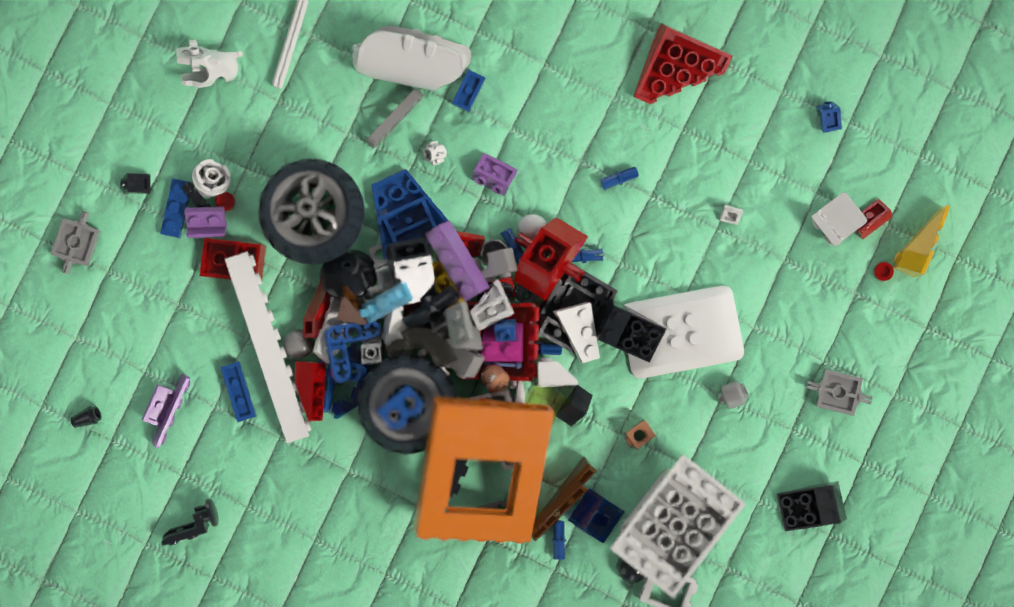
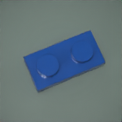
(468, 91)

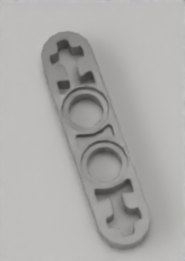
(394, 118)

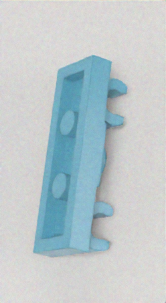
(386, 302)

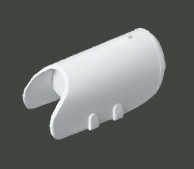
(410, 58)

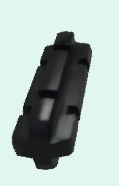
(194, 196)

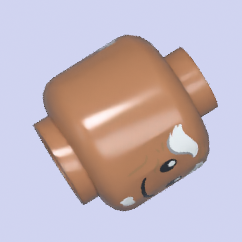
(494, 378)

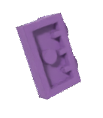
(494, 174)
(205, 222)

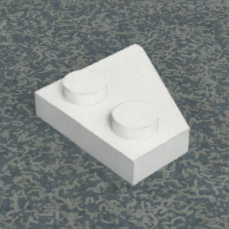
(492, 307)

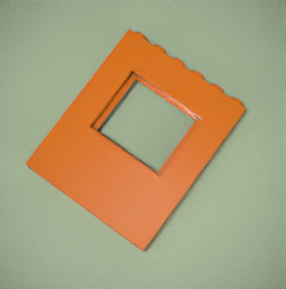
(483, 433)

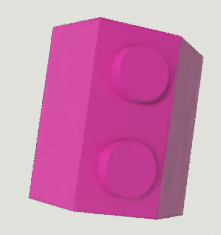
(505, 350)

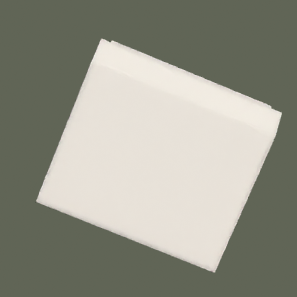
(730, 214)

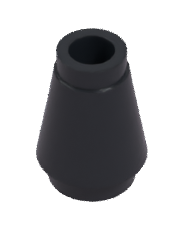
(88, 416)

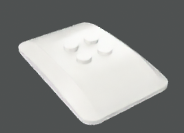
(698, 334)

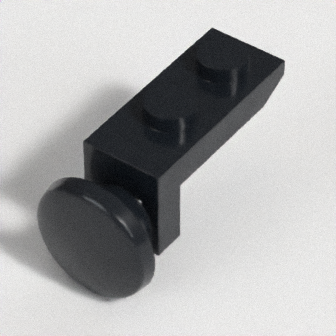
(190, 531)

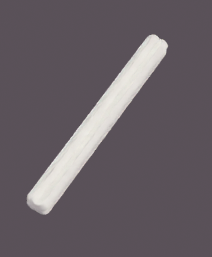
(290, 43)

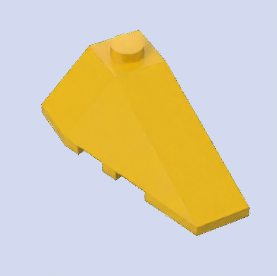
(917, 253)

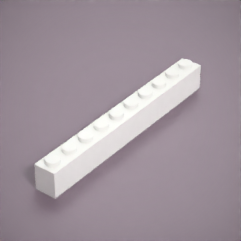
(267, 347)

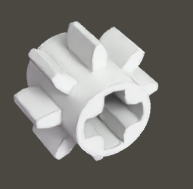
(434, 153)

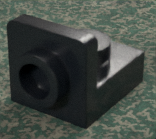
(135, 184)

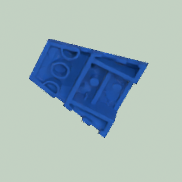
(404, 209)

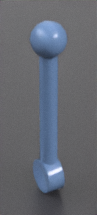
(518, 365)

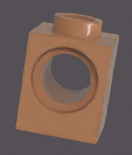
(647, 431)

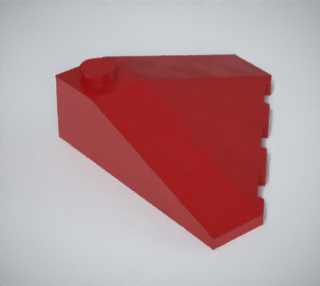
(677, 62)

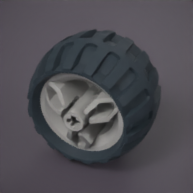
(299, 178)

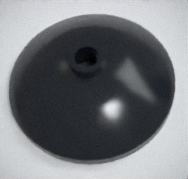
(357, 277)

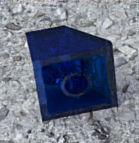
(596, 515)

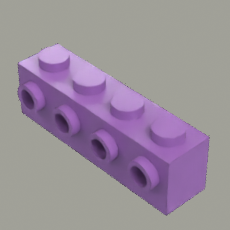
(457, 260)

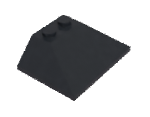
(570, 293)

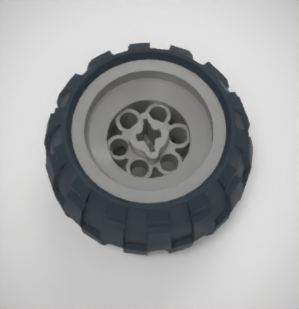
(379, 389)

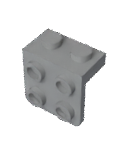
(463, 328)

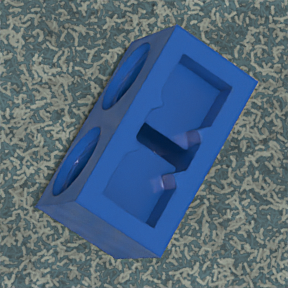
(398, 403)

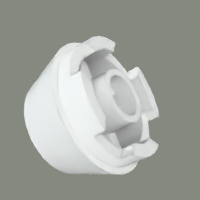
(210, 178)

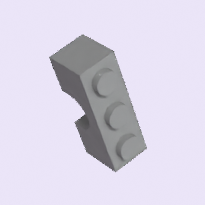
(500, 264)

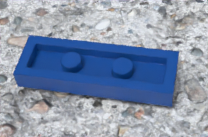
(175, 209)
(238, 391)

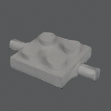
(75, 242)
(839, 392)

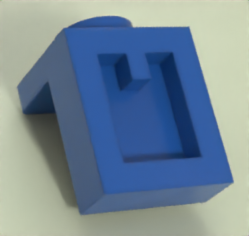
(829, 116)
(505, 330)

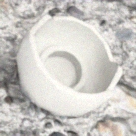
(530, 225)

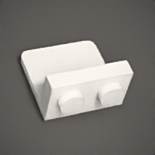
(839, 219)

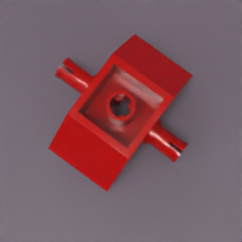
(542, 273)

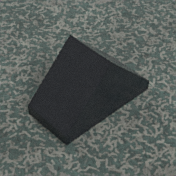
(575, 406)

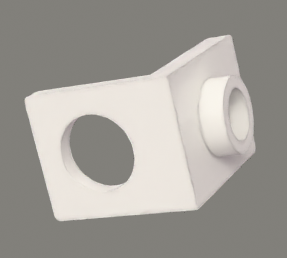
(378, 263)

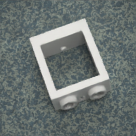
(647, 588)

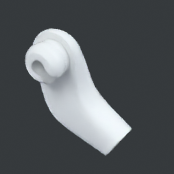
(519, 395)

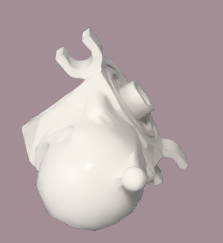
(215, 64)

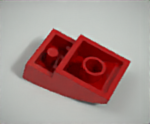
(216, 251)

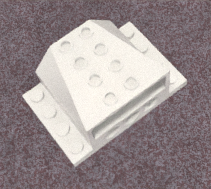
(676, 525)

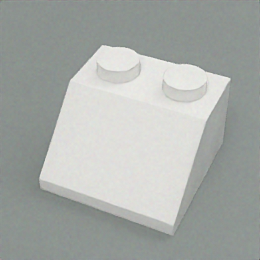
(553, 374)

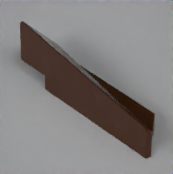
(567, 495)

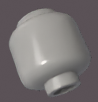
(733, 395)

